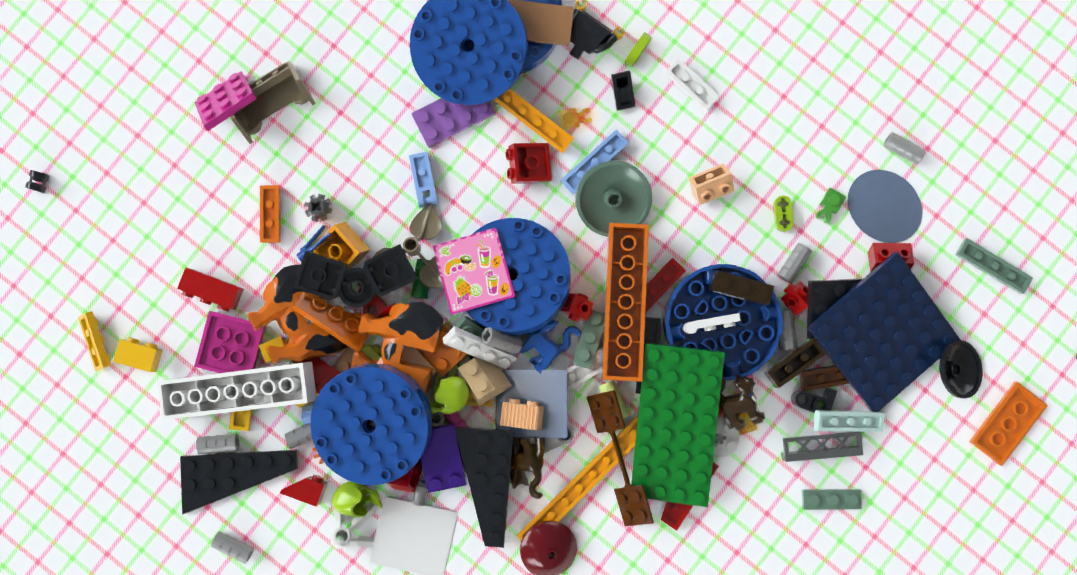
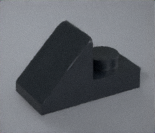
(623, 90)

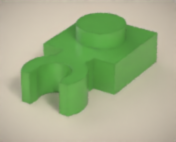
(830, 202)

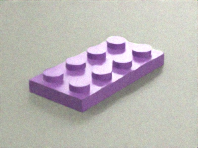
(445, 119)

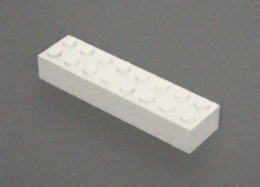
(237, 391)

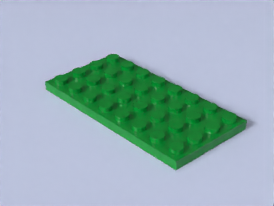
(677, 423)

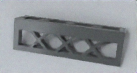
(820, 453)

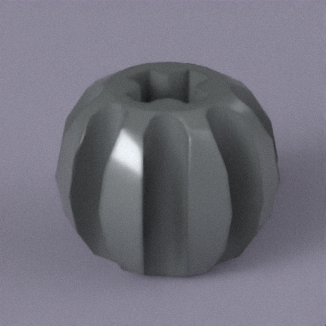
(324, 204)

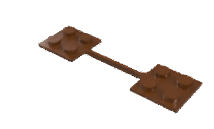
(630, 499)

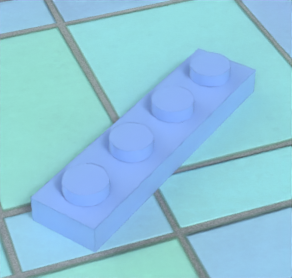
(604, 152)

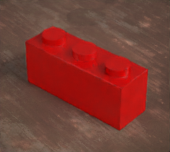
(210, 289)

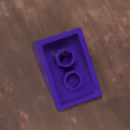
(443, 460)

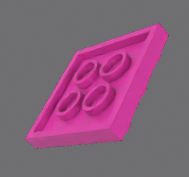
(224, 100)
(228, 344)

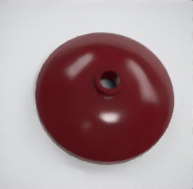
(544, 539)

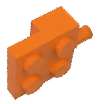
(445, 357)

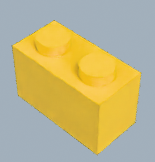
(138, 355)

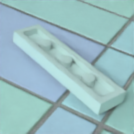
(849, 421)

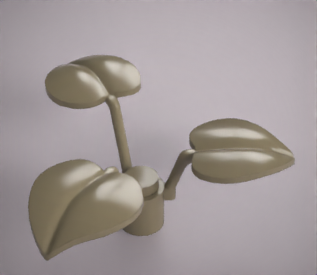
(428, 226)

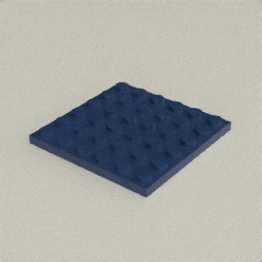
(883, 333)

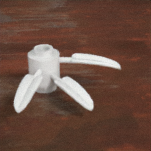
(357, 522)

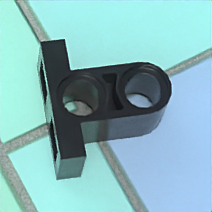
(812, 399)

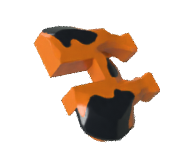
(408, 325)
(305, 339)

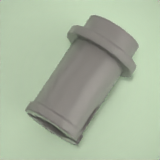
(420, 493)

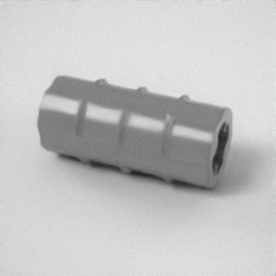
(904, 148)
(794, 262)
(788, 338)
(501, 340)
(298, 436)
(217, 444)
(232, 547)

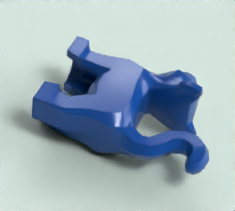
(546, 347)

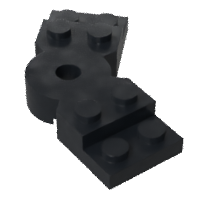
(333, 278)

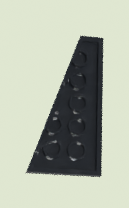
(823, 295)
(488, 466)
(217, 476)

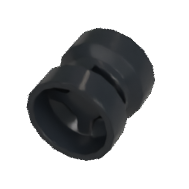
(39, 177)

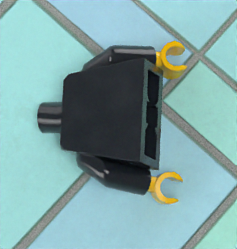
(590, 34)

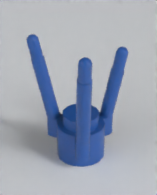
(307, 246)

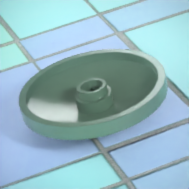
(613, 194)

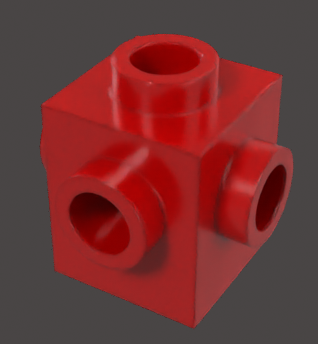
(796, 297)
(578, 307)

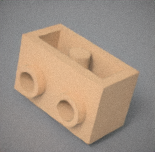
(711, 184)

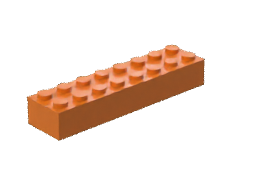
(625, 302)

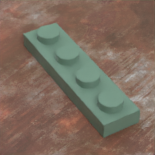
(994, 266)

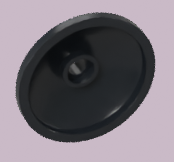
(960, 369)

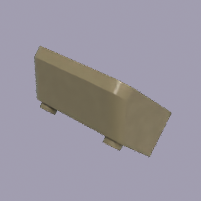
(273, 93)

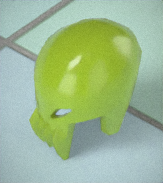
(450, 394)
(351, 497)

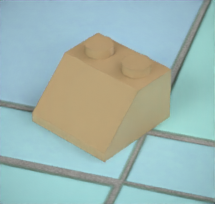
(483, 379)

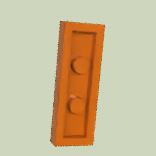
(270, 214)

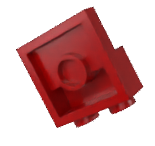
(528, 163)

